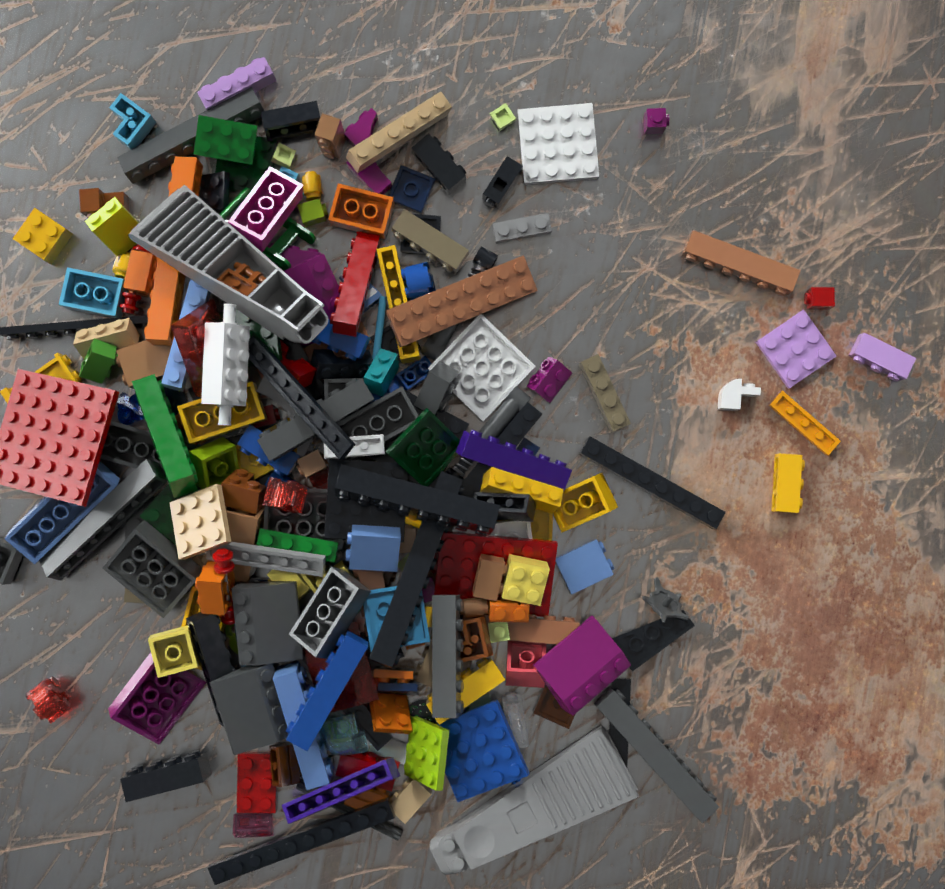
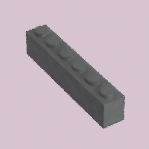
(447, 656)

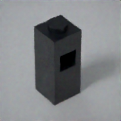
(502, 182)

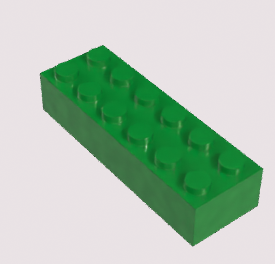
(166, 435)

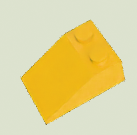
(584, 502)

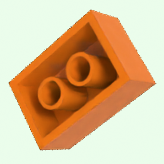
(361, 210)

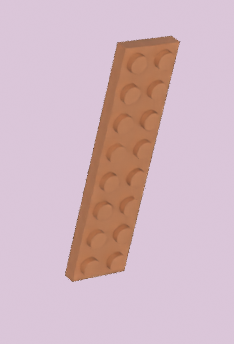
(461, 301)

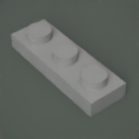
(522, 228)

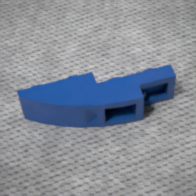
(409, 377)

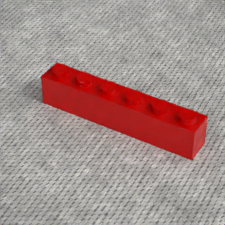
(356, 284)

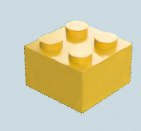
(42, 236)

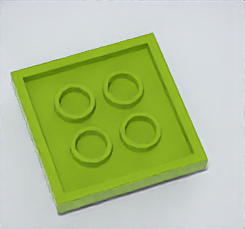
(426, 753)

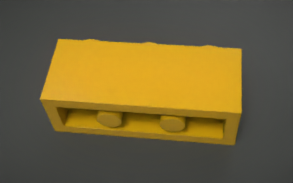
(787, 483)

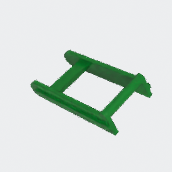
(293, 230)

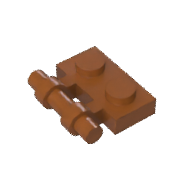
(241, 284)

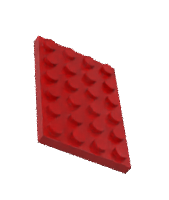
(461, 555)

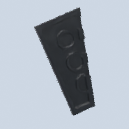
(650, 639)

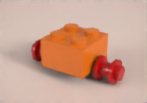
(138, 278)
(215, 586)

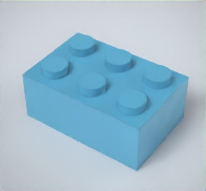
(92, 293)

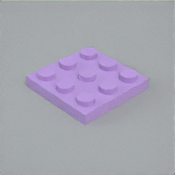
(796, 349)

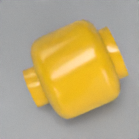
(120, 265)

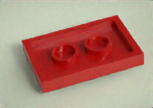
(254, 784)

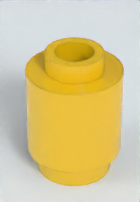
(312, 185)

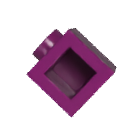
(655, 121)

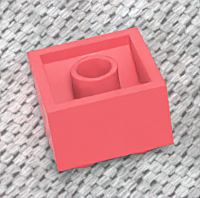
(520, 664)

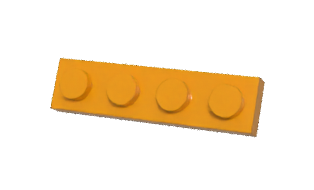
(804, 423)

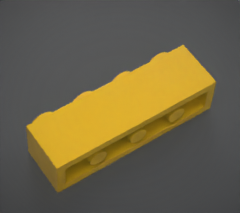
(547, 497)

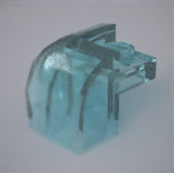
(342, 737)

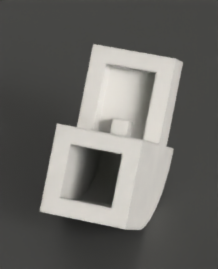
(730, 394)

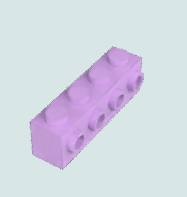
(255, 75)

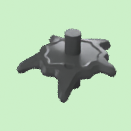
(665, 603)

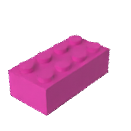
(267, 208)

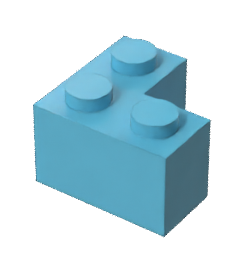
(135, 122)

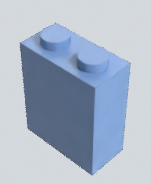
(373, 548)
(584, 566)

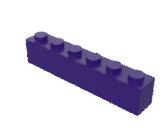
(512, 460)
(341, 790)

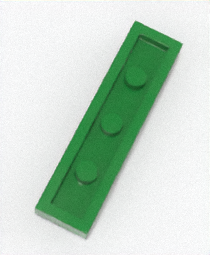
(298, 543)

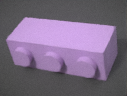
(882, 357)

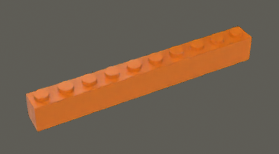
(169, 282)

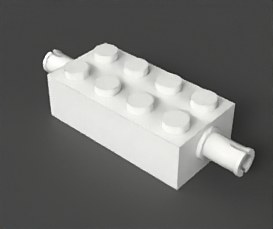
(225, 364)

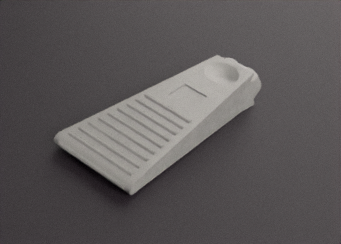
(204, 246)
(554, 796)

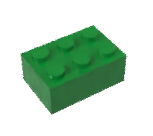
(225, 140)

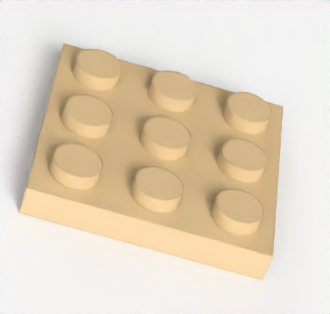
(200, 522)

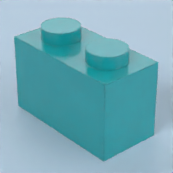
(381, 372)

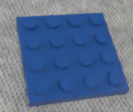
(481, 752)

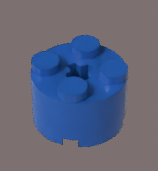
(418, 280)

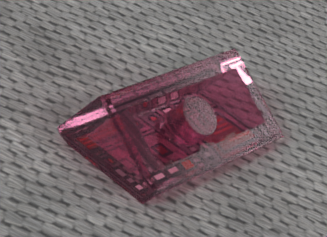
(253, 825)

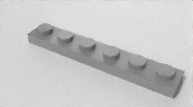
(274, 558)

